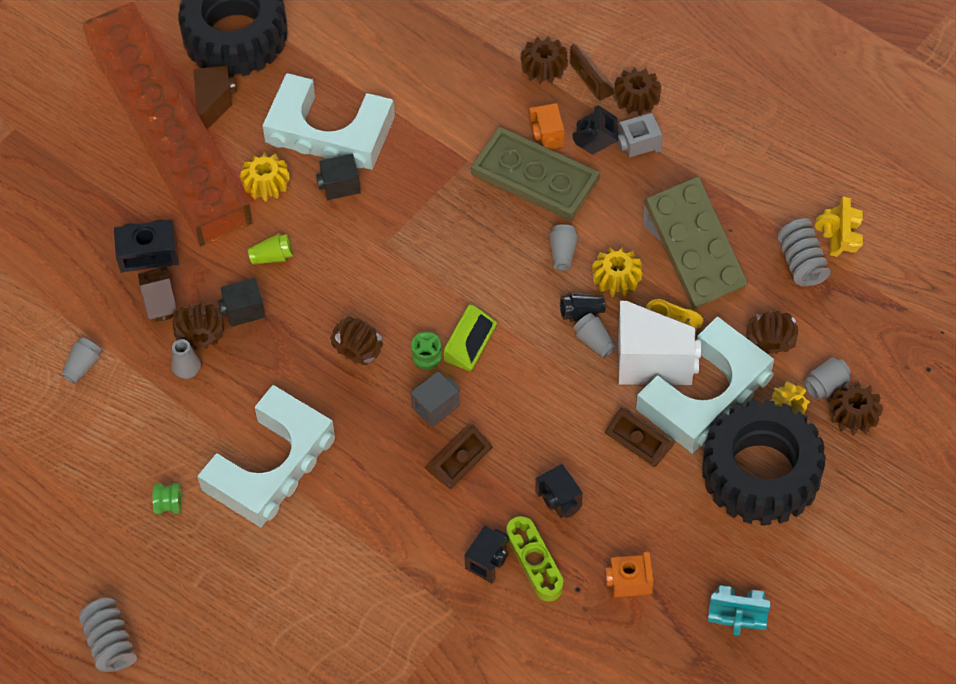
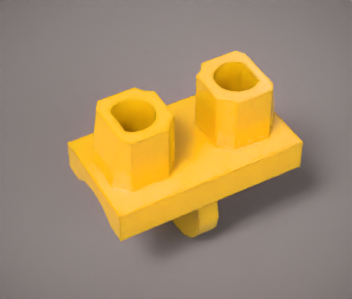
(837, 226)

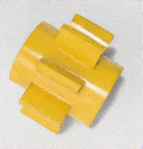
(791, 396)

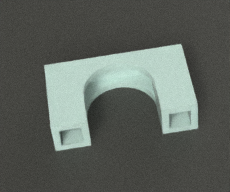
(363, 138)
(691, 419)
(260, 494)

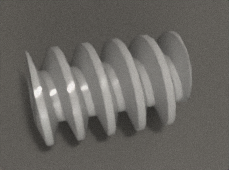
(802, 253)
(106, 636)

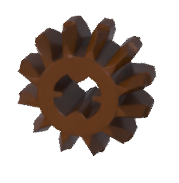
(544, 60)
(637, 91)
(199, 325)
(772, 331)
(356, 340)
(844, 407)

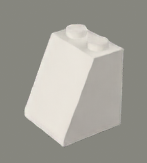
(655, 346)

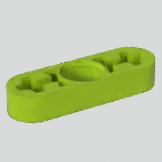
(534, 572)

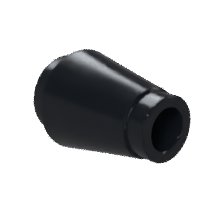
(577, 305)

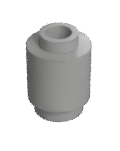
(827, 378)

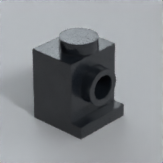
(596, 131)
(559, 491)
(487, 553)

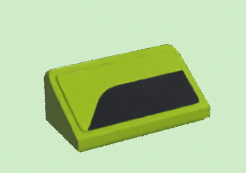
(469, 338)

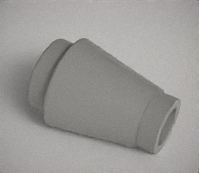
(563, 245)
(594, 334)
(80, 360)
(184, 360)

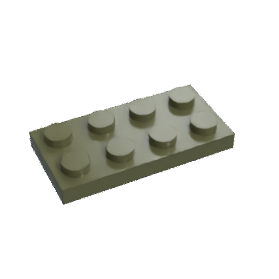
(535, 173)
(695, 242)

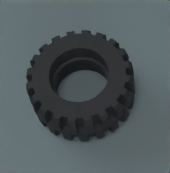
(240, 49)
(769, 427)

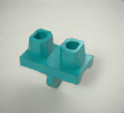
(739, 611)

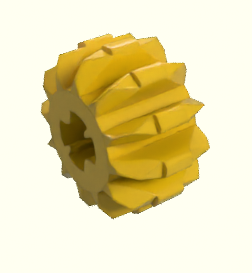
(265, 177)
(617, 271)

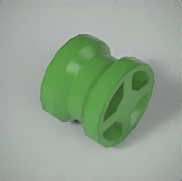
(426, 343)
(167, 498)

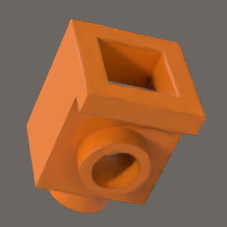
(547, 126)
(630, 584)

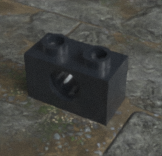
(135, 256)

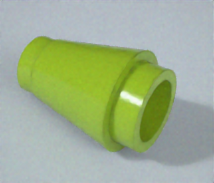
(271, 250)

